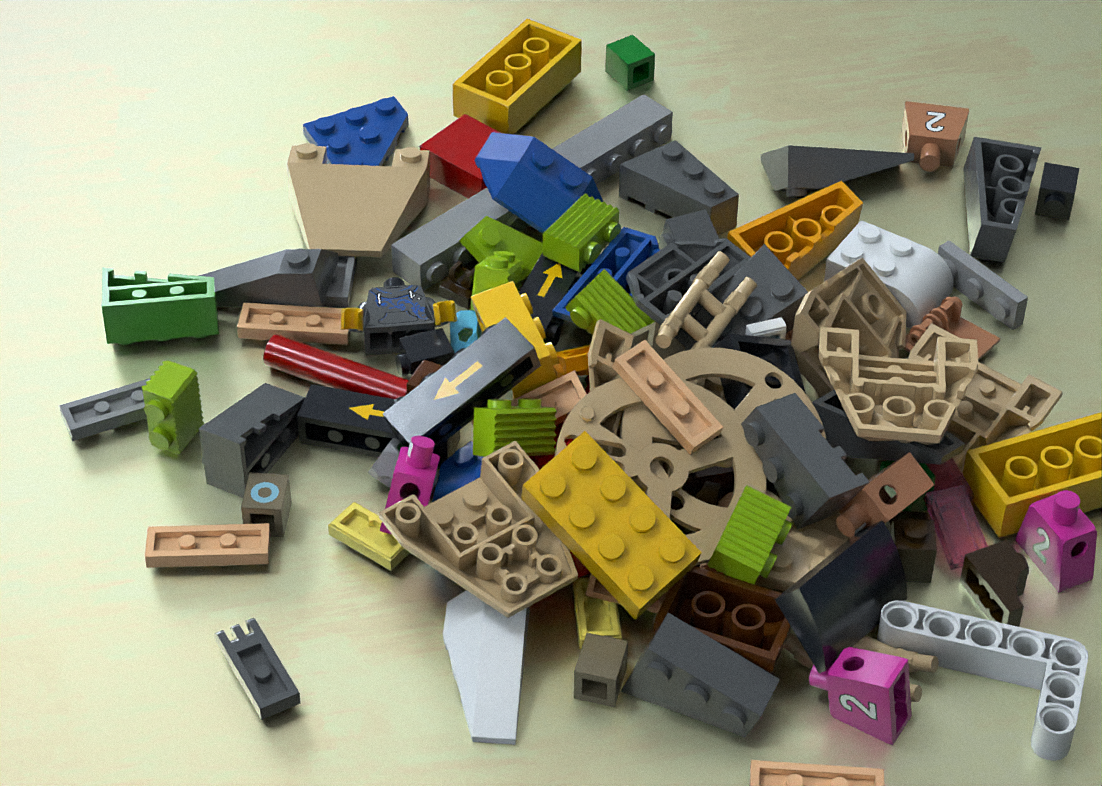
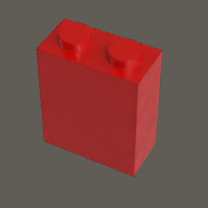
(454, 155)

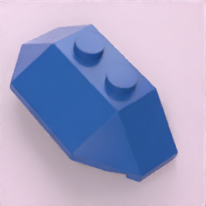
(532, 178)
(618, 258)

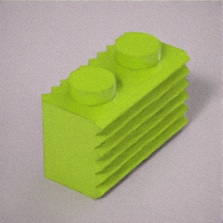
(581, 233)
(496, 271)
(609, 302)
(172, 406)
(526, 424)
(750, 536)

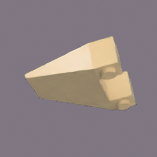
(356, 206)

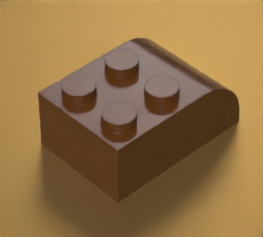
(731, 613)

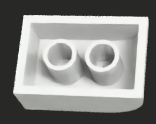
(908, 269)

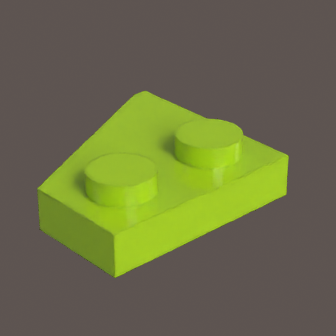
(493, 236)

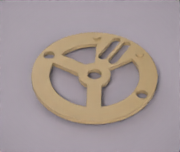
(641, 427)
(730, 446)

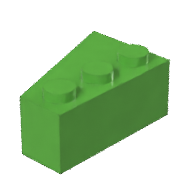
(157, 308)

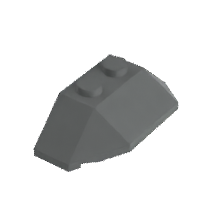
(669, 273)

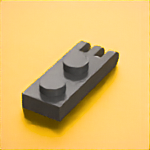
(258, 669)

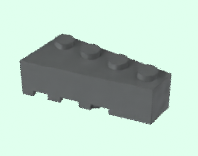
(995, 193)
(775, 296)

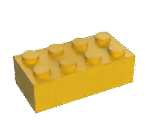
(518, 77)
(1034, 467)
(610, 524)

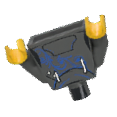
(395, 313)

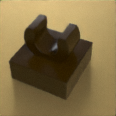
(458, 285)

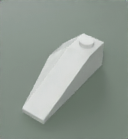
(487, 664)

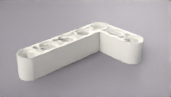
(1000, 653)

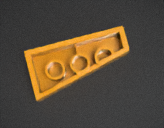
(803, 230)

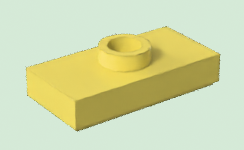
(361, 531)
(594, 614)

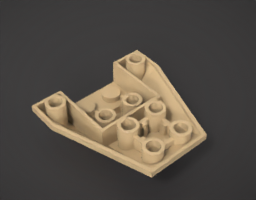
(487, 536)

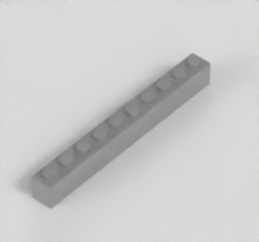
(598, 150)

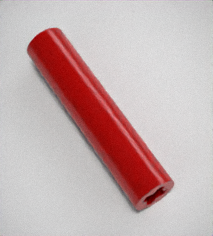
(330, 369)

